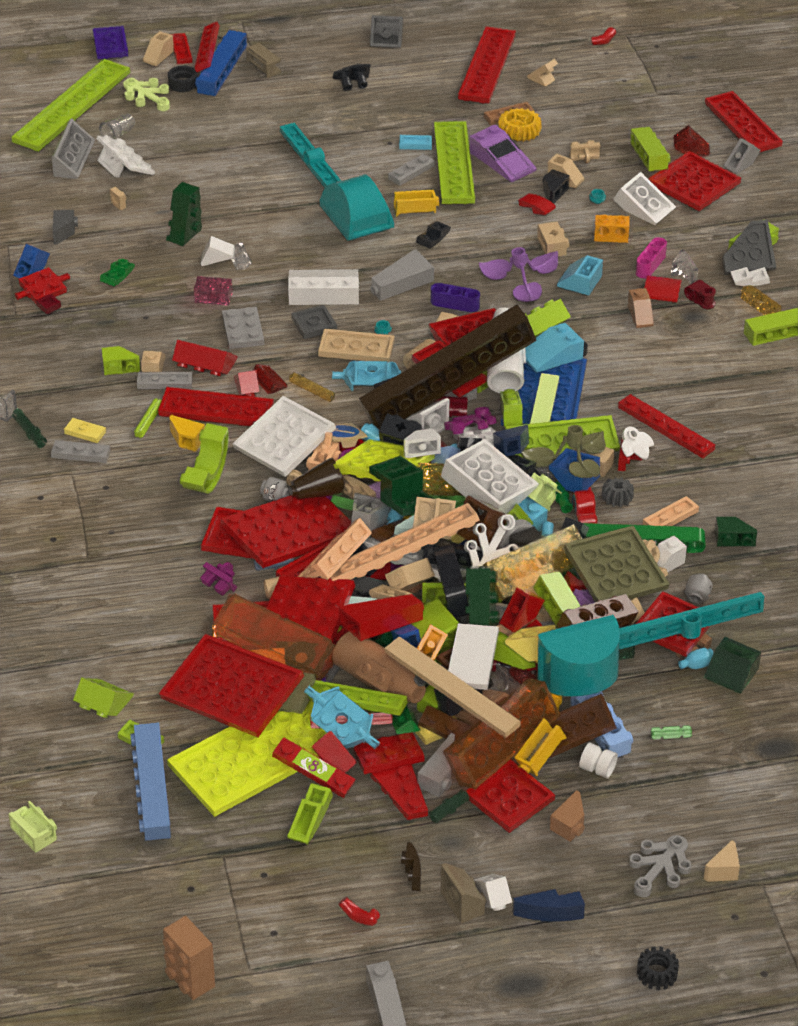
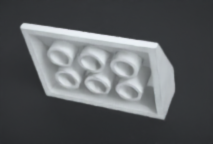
(323, 287)
(488, 476)

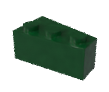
(186, 214)
(482, 595)

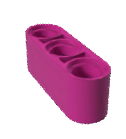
(651, 257)

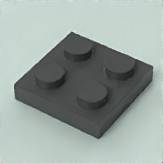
(313, 321)

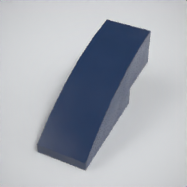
(550, 906)

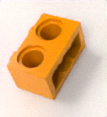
(611, 228)

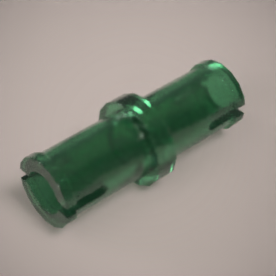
(449, 806)

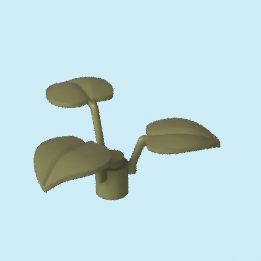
(590, 443)

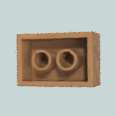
(189, 958)

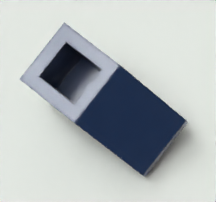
(511, 440)

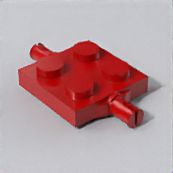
(42, 284)

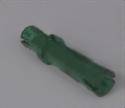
(32, 432)

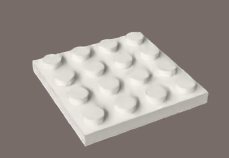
(284, 436)

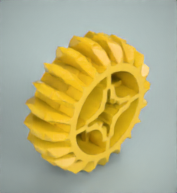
(520, 124)

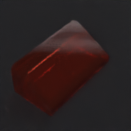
(269, 379)

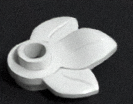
(637, 444)

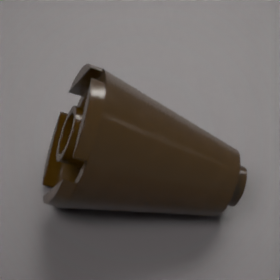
(318, 482)

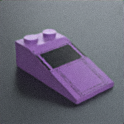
(500, 153)

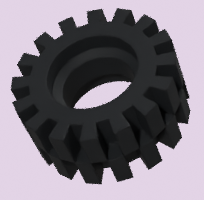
(655, 978)

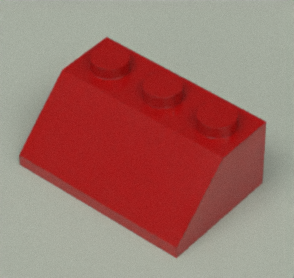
(203, 358)

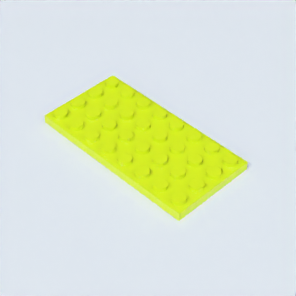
(239, 765)

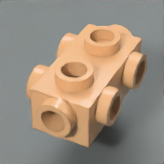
(325, 450)

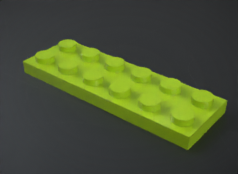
(551, 433)

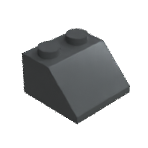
(386, 31)

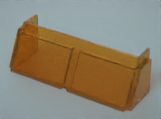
(273, 637)

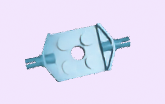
(359, 372)
(334, 703)

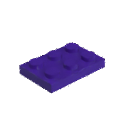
(110, 42)

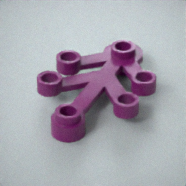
(481, 417)

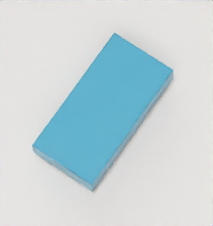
(417, 142)

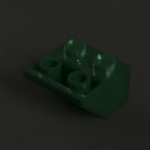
(733, 665)

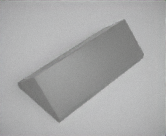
(71, 151)

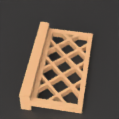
(337, 551)

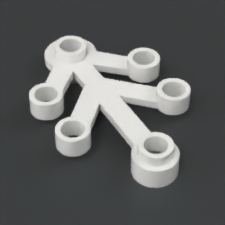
(489, 550)

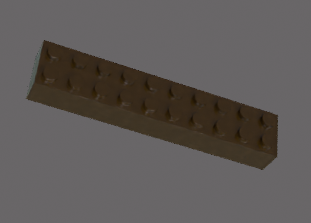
(450, 367)

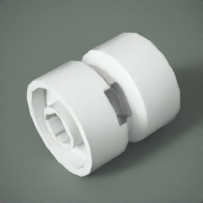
(601, 761)

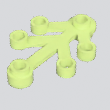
(132, 85)

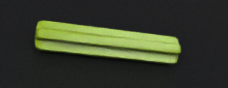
(147, 418)

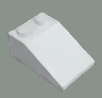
(643, 200)

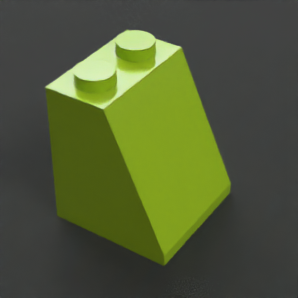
(438, 616)

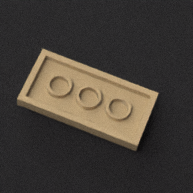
(356, 345)

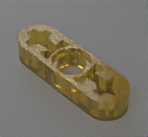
(752, 295)

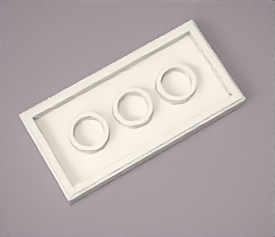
(474, 654)

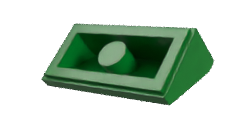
(405, 722)

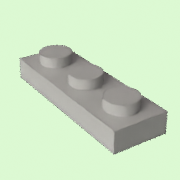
(411, 169)
(161, 380)
(80, 451)

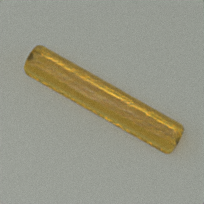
(312, 387)

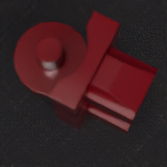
(457, 405)

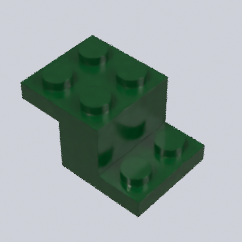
(399, 484)

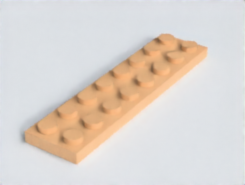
(407, 542)

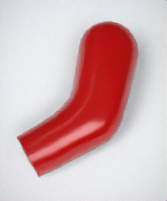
(605, 38)
(357, 914)

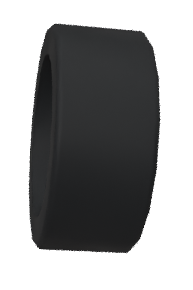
(182, 72)

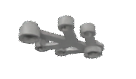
(674, 846)

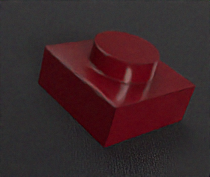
(48, 304)

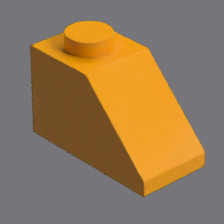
(432, 642)

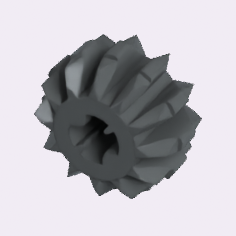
(617, 492)

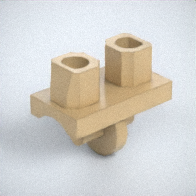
(584, 151)

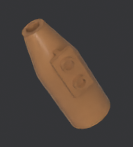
(375, 668)

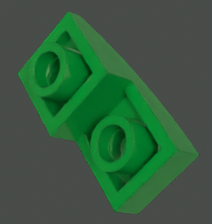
(118, 272)

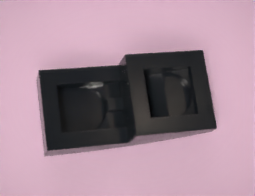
(434, 234)

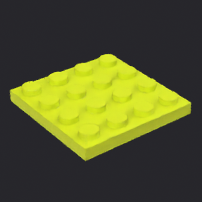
(371, 453)

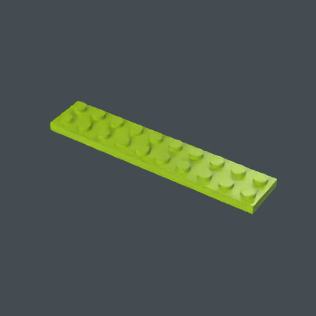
(70, 104)

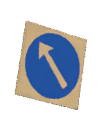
(347, 434)

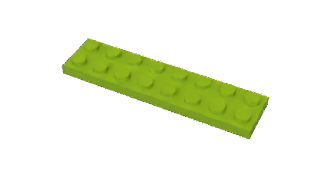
(454, 163)

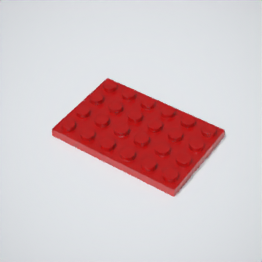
(285, 528)
(231, 685)

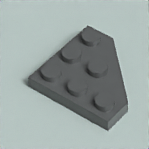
(751, 249)

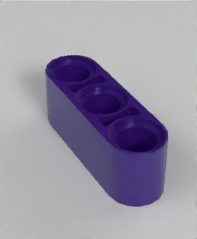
(455, 297)

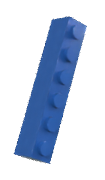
(222, 63)

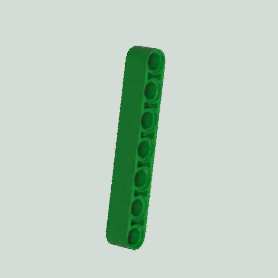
(691, 536)

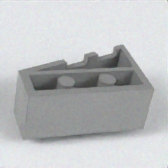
(370, 510)

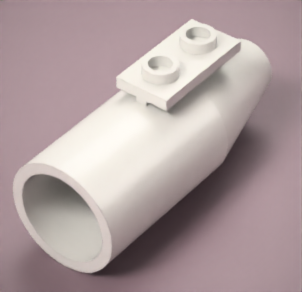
(509, 372)

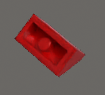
(334, 753)

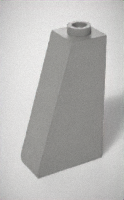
(402, 276)

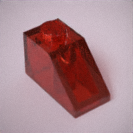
(690, 140)

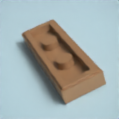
(493, 116)

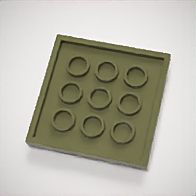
(616, 565)

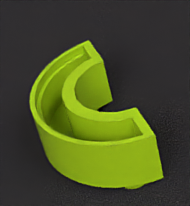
(210, 460)

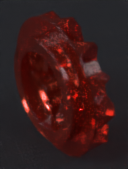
(521, 675)

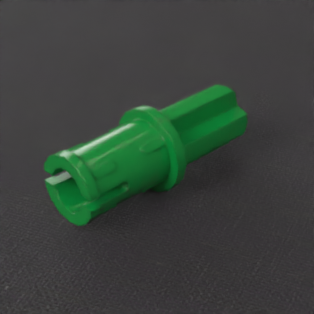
(563, 499)

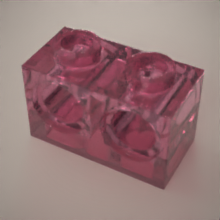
(213, 290)

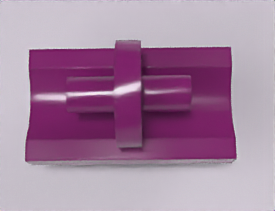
(221, 574)

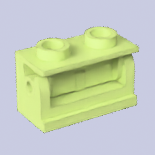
(545, 492)
(33, 827)

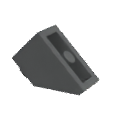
(63, 225)

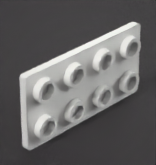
(117, 155)

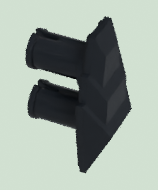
(354, 72)

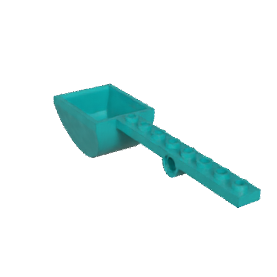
(351, 204)
(586, 654)

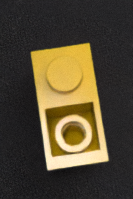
(186, 432)

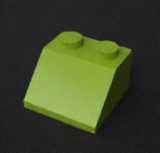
(101, 696)

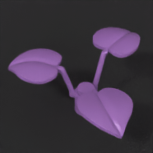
(543, 264)

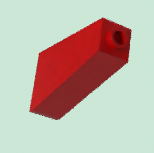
(380, 615)

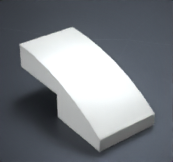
(754, 278)

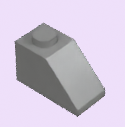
(741, 156)

